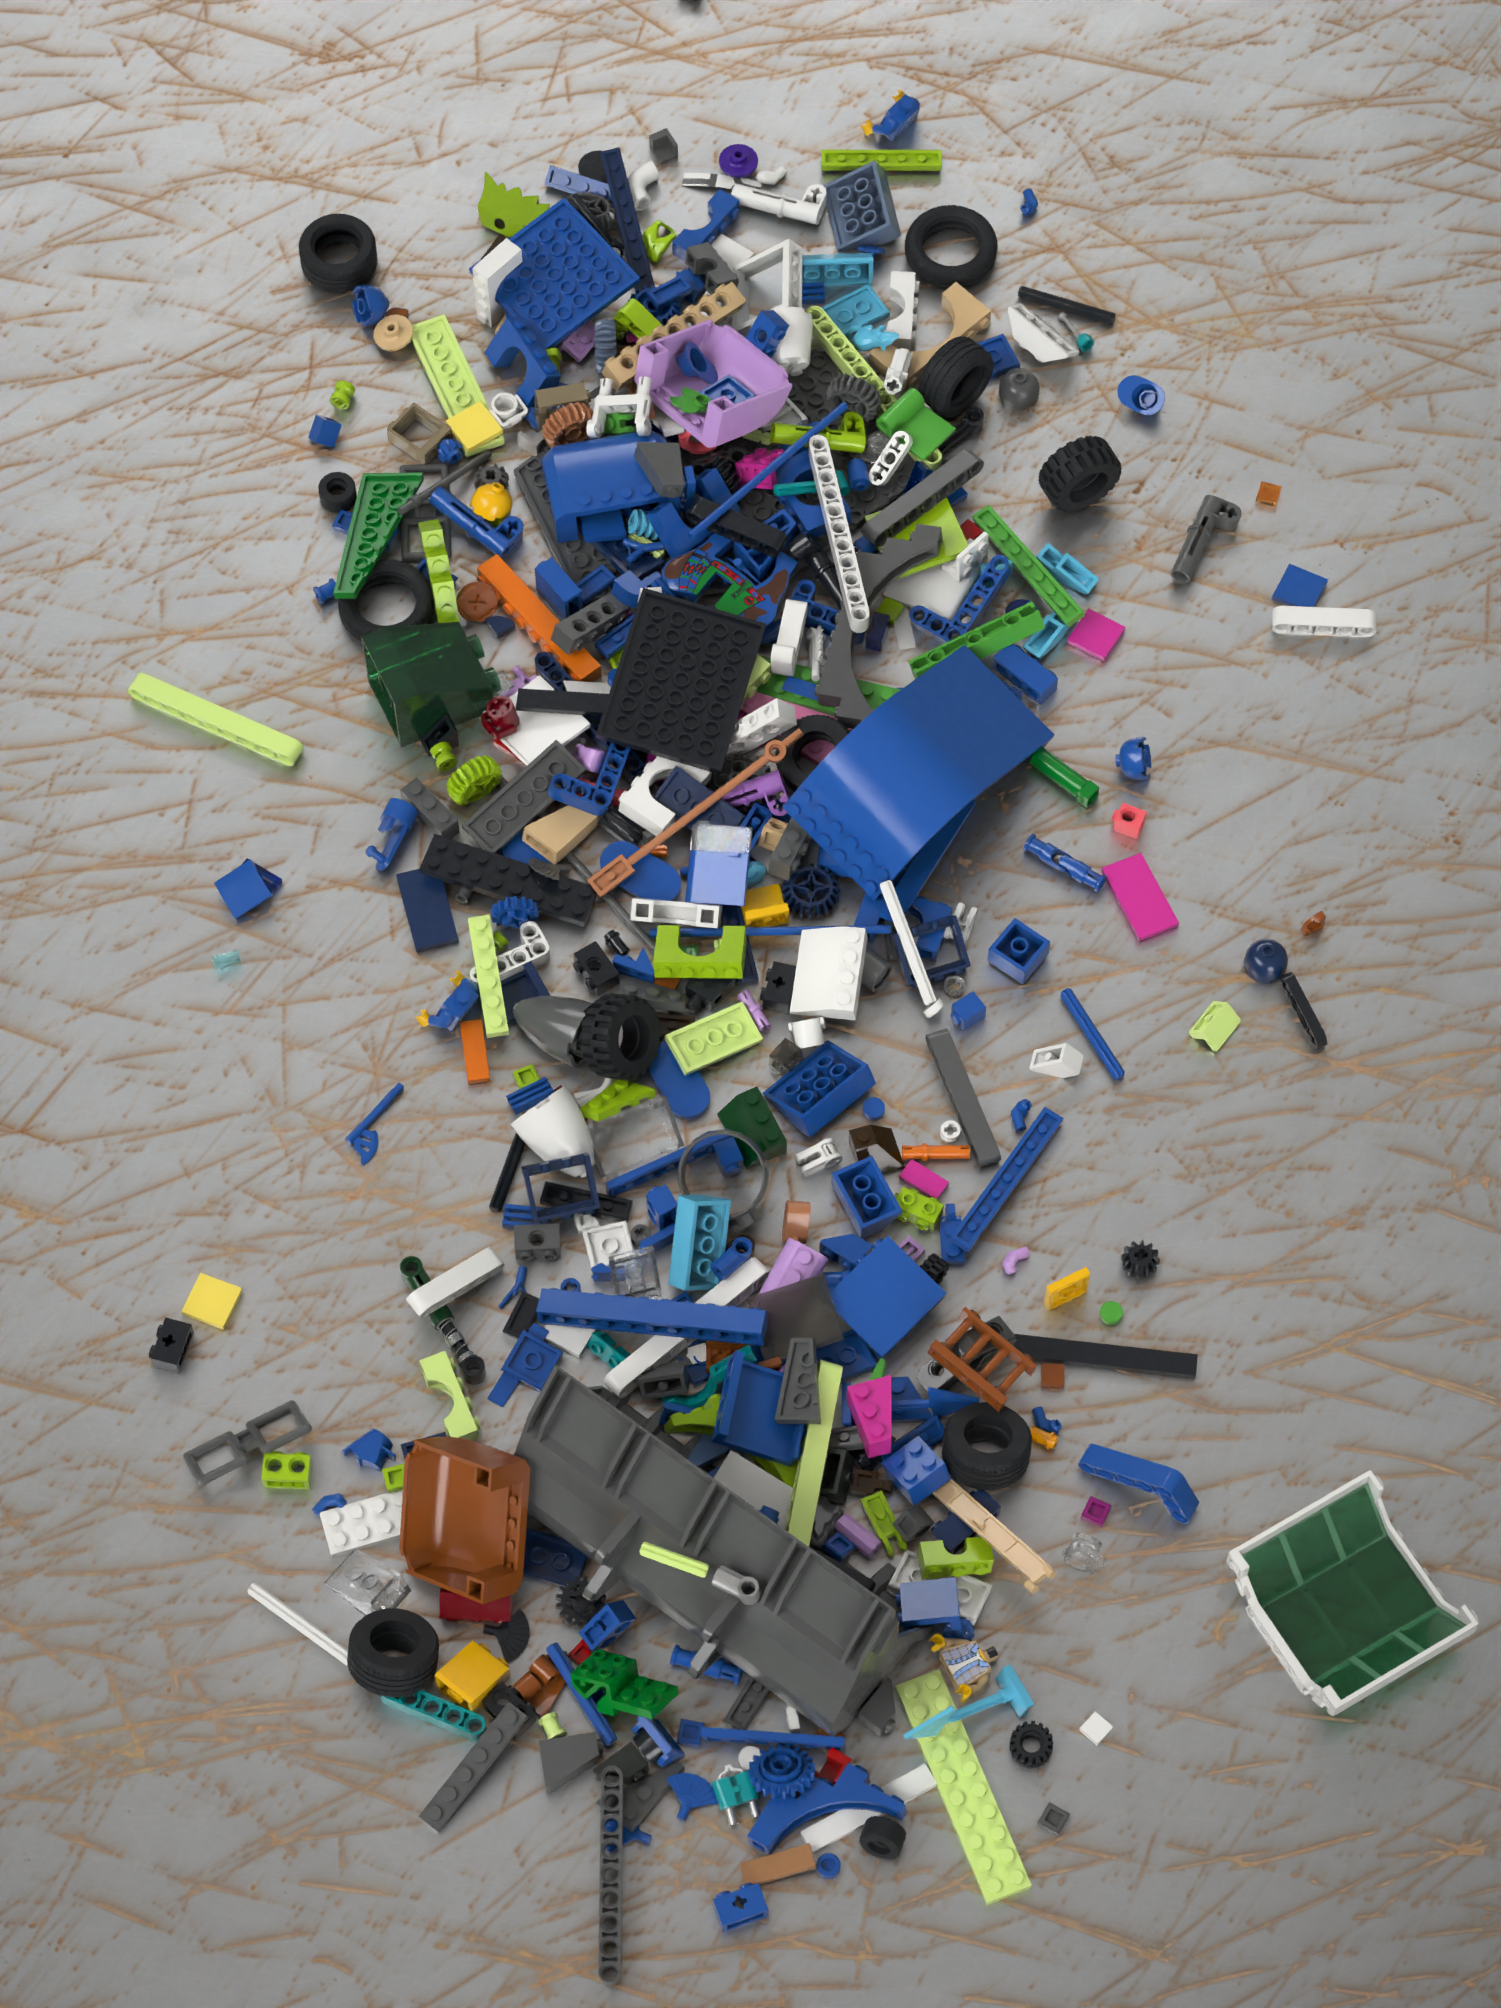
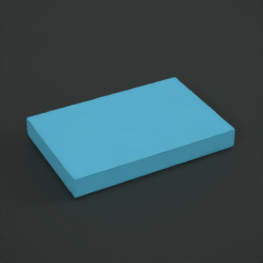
(857, 309)

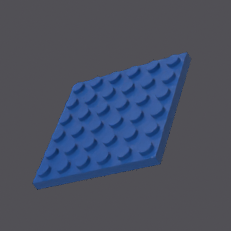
(563, 275)

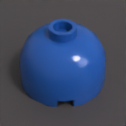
(369, 305)
(1134, 758)

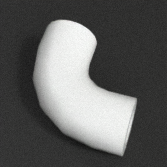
(638, 182)

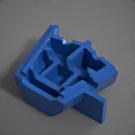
(695, 282)
(371, 1449)

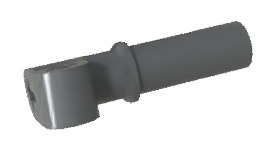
(1209, 518)

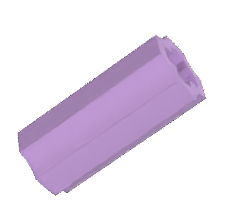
(858, 1535)

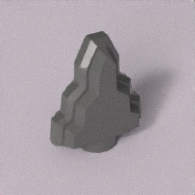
(824, 1521)

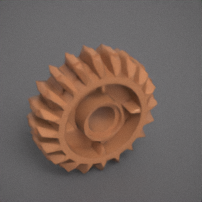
(567, 425)

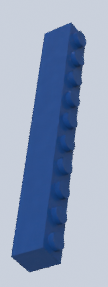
(652, 1316)

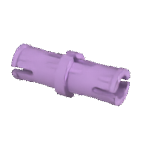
(755, 1011)

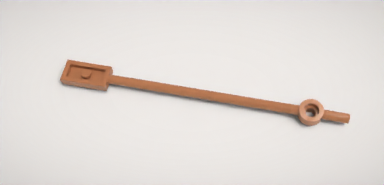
(621, 868)

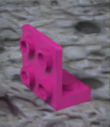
(756, 462)

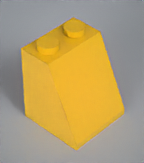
(471, 1676)

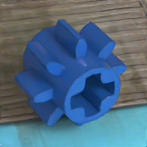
(450, 451)

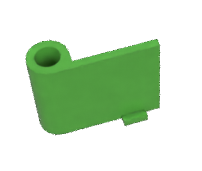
(914, 418)

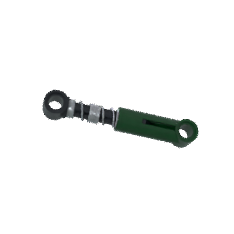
(442, 1320)

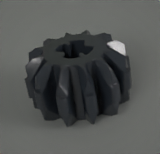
(1138, 1267)

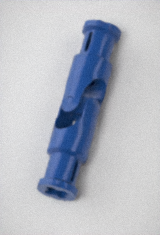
(1076, 869)

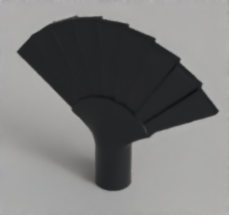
(511, 1635)

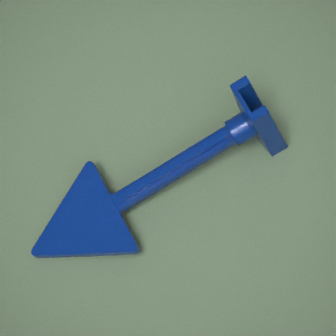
(940, 1401)

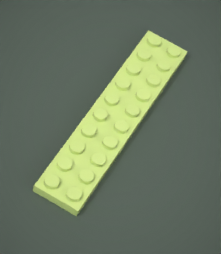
(965, 1791)

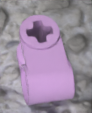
(589, 757)

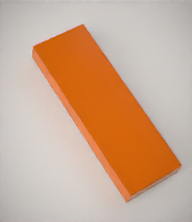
(474, 1051)

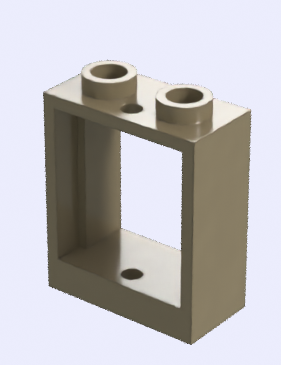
(558, 396)
(407, 417)

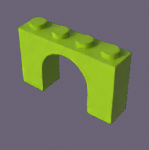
(725, 962)

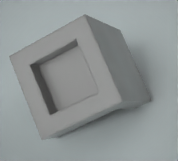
(532, 441)

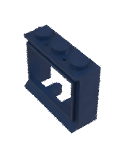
(935, 973)
(567, 1210)

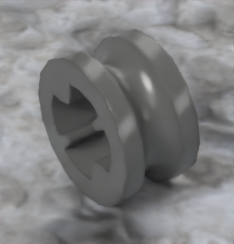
(637, 1229)

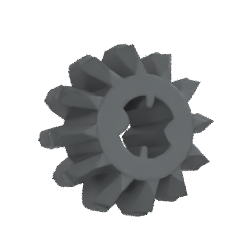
(491, 475)

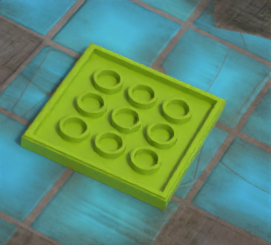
(953, 537)

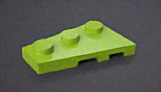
(614, 1097)

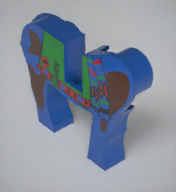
(697, 569)

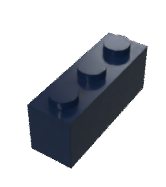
(954, 1530)

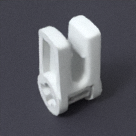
(966, 926)
(826, 1155)

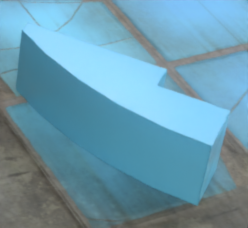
(1067, 569)
(1046, 639)

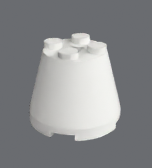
(795, 348)

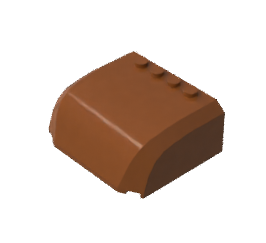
(465, 1517)

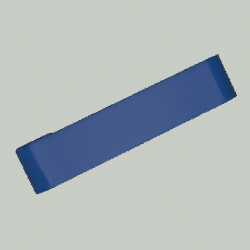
(967, 608)
(590, 792)
(1143, 1475)

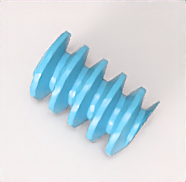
(639, 522)

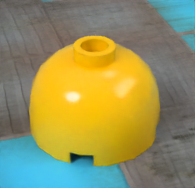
(492, 502)

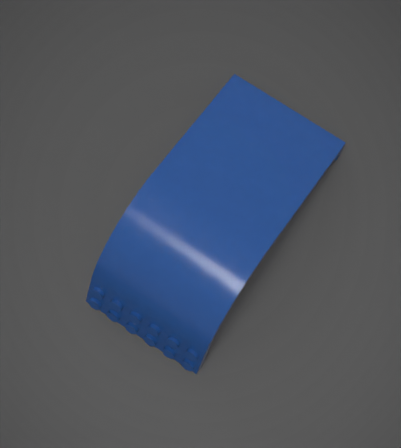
(915, 767)

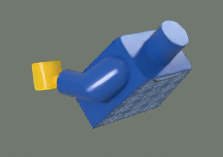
(896, 119)
(455, 1006)

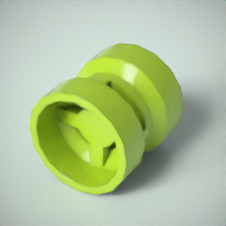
(342, 394)
(443, 755)

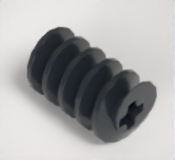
(727, 476)

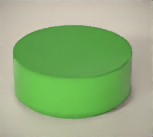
(1111, 1313)

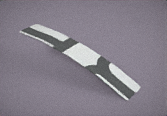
(717, 180)

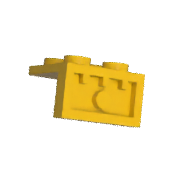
(765, 907)

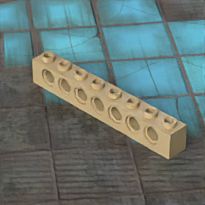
(727, 295)

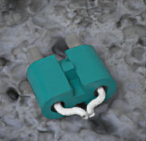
(734, 1792)

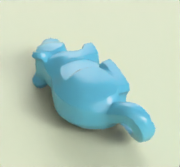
(869, 338)

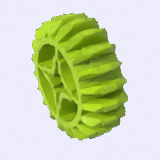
(474, 780)

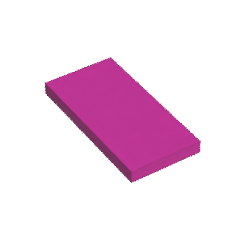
(1140, 897)

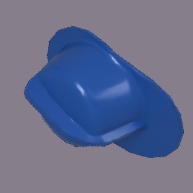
(696, 364)
(1141, 395)

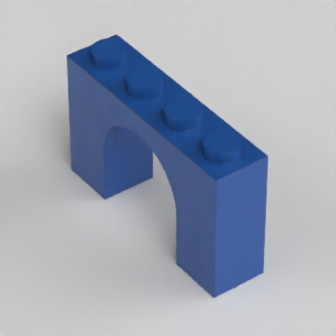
(506, 344)
(807, 517)
(669, 524)
(924, 910)

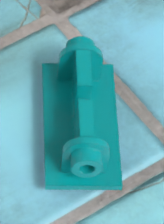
(603, 1345)

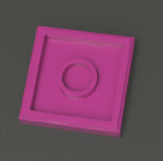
(1096, 634)

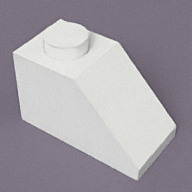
(1057, 1061)

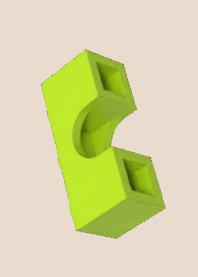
(938, 1562)

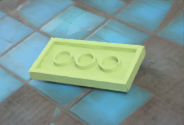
(713, 1038)

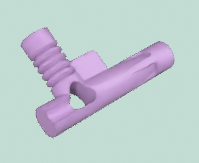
(519, 681)

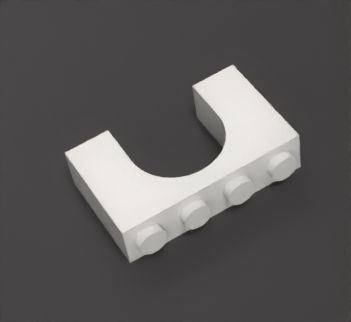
(489, 275)
(639, 803)

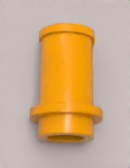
(1043, 1437)

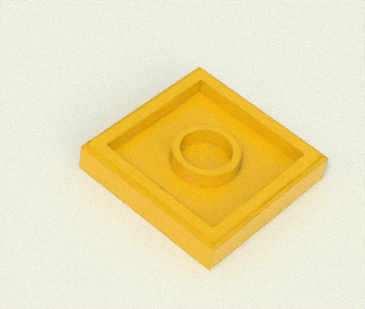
(1067, 1289)

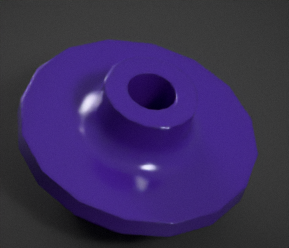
(738, 160)

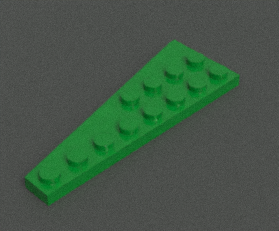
(372, 526)

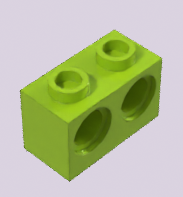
(286, 1476)

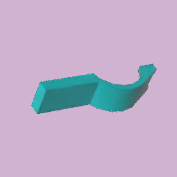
(717, 1374)

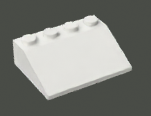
(829, 972)

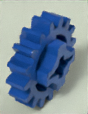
(514, 912)

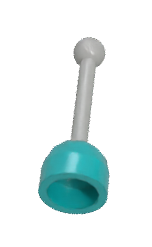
(1084, 341)

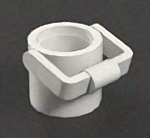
(505, 410)
(808, 1032)

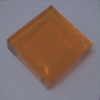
(1268, 494)

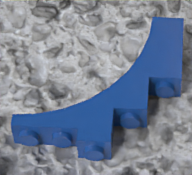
(849, 1792)

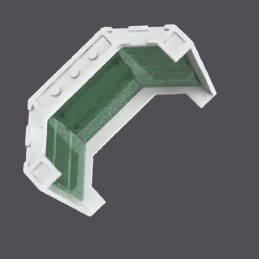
(1344, 1597)

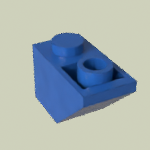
(844, 1250)

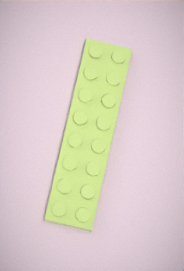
(449, 371)

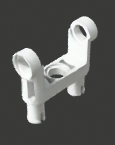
(609, 403)

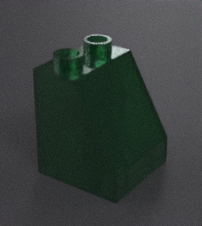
(425, 674)

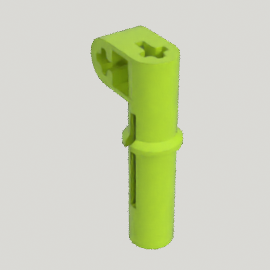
(838, 440)

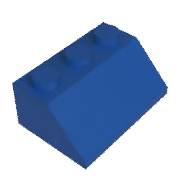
(865, 1196)

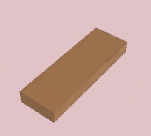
(778, 1865)

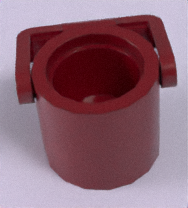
(502, 716)

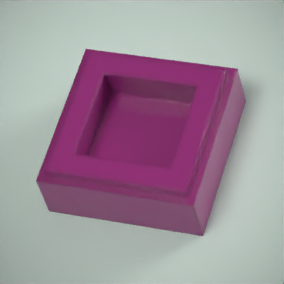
(1096, 1511)

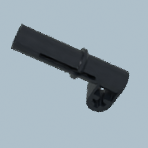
(808, 550)

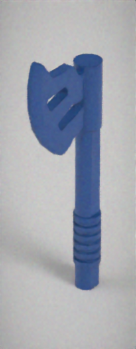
(360, 1129)

